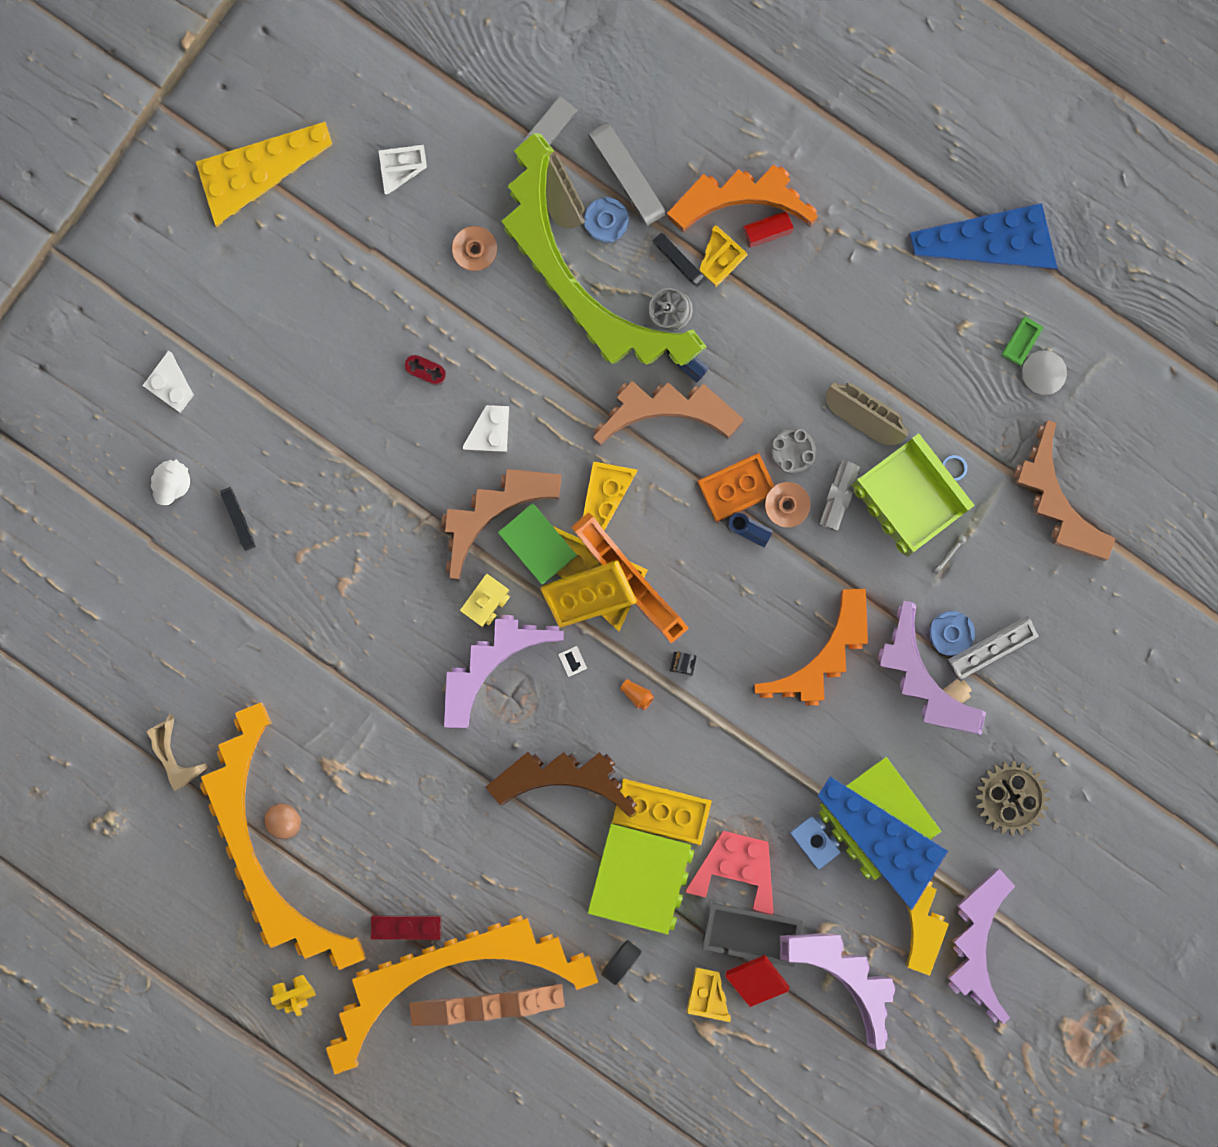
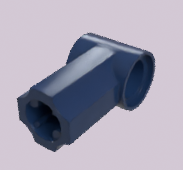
(694, 369)
(751, 531)

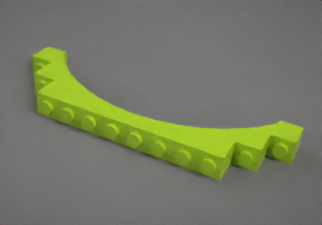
(532, 231)

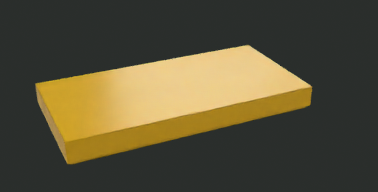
(588, 594)
(664, 812)

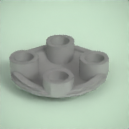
(1044, 372)
(793, 450)

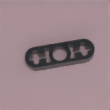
(678, 259)
(238, 518)

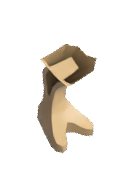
(161, 740)

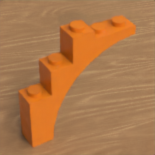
(740, 189)
(648, 600)
(809, 681)

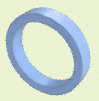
(962, 460)

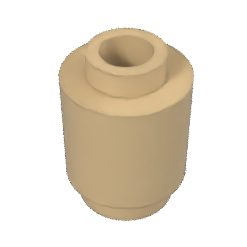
(958, 690)

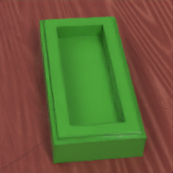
(1022, 341)

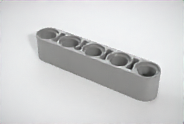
(627, 174)

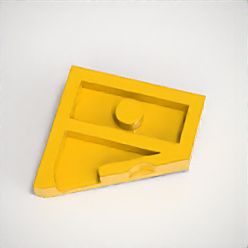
(721, 257)
(707, 996)

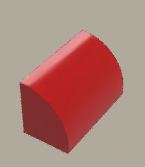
(768, 229)

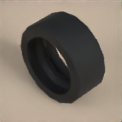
(621, 962)

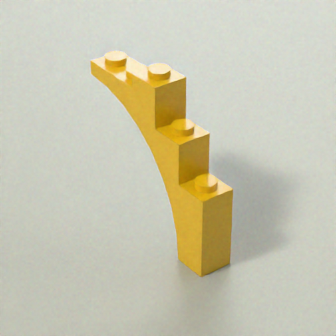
(926, 933)

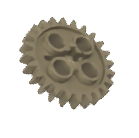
(1030, 787)

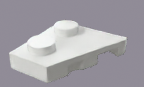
(401, 165)
(169, 383)
(490, 431)

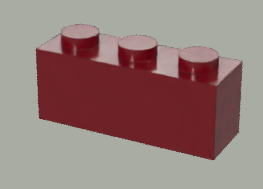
(406, 927)

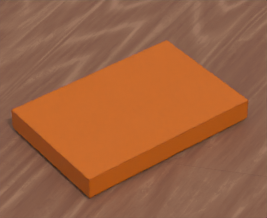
(736, 487)

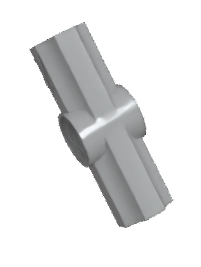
(839, 495)

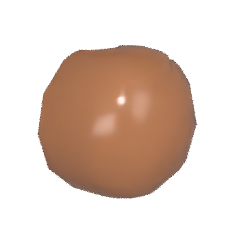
(282, 821)

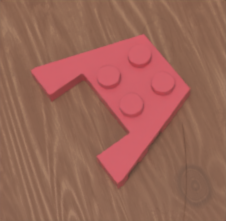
(740, 860)

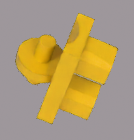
(293, 999)

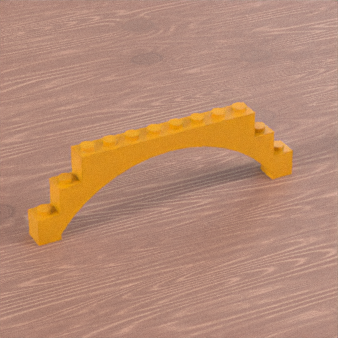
(227, 796)
(507, 942)

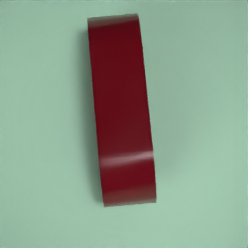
(427, 365)

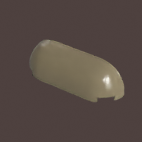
(561, 196)
(866, 413)

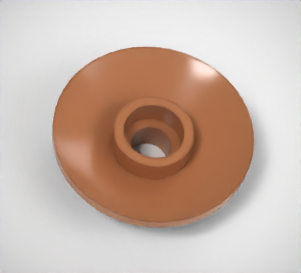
(472, 237)
(799, 503)

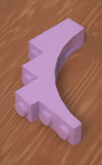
(508, 639)
(905, 657)
(851, 970)
(972, 973)

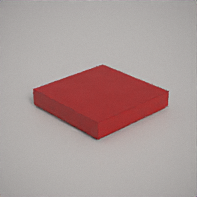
(757, 981)

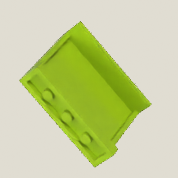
(912, 495)
(890, 792)
(640, 879)

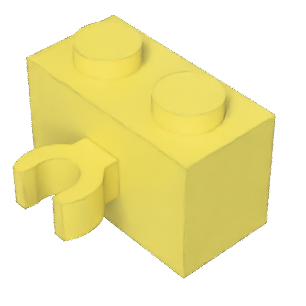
(485, 601)

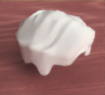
(169, 482)

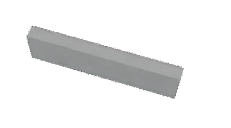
(993, 648)

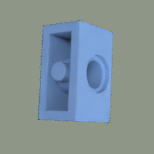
(802, 835)

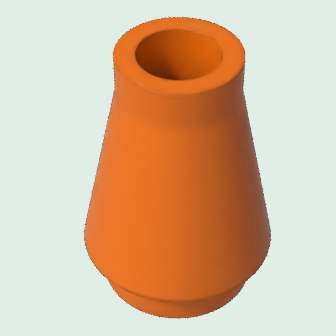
(637, 694)

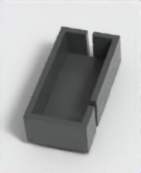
(748, 932)

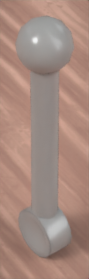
(961, 540)

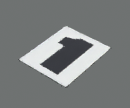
(572, 661)

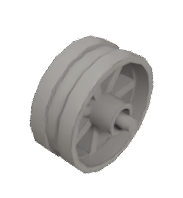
(670, 309)

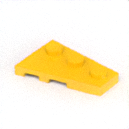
(606, 490)

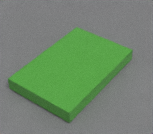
(537, 544)

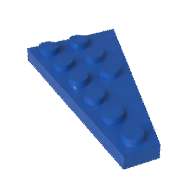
(998, 238)
(893, 847)

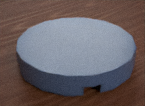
(606, 220)
(951, 633)

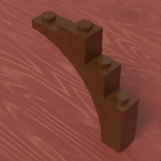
(563, 771)

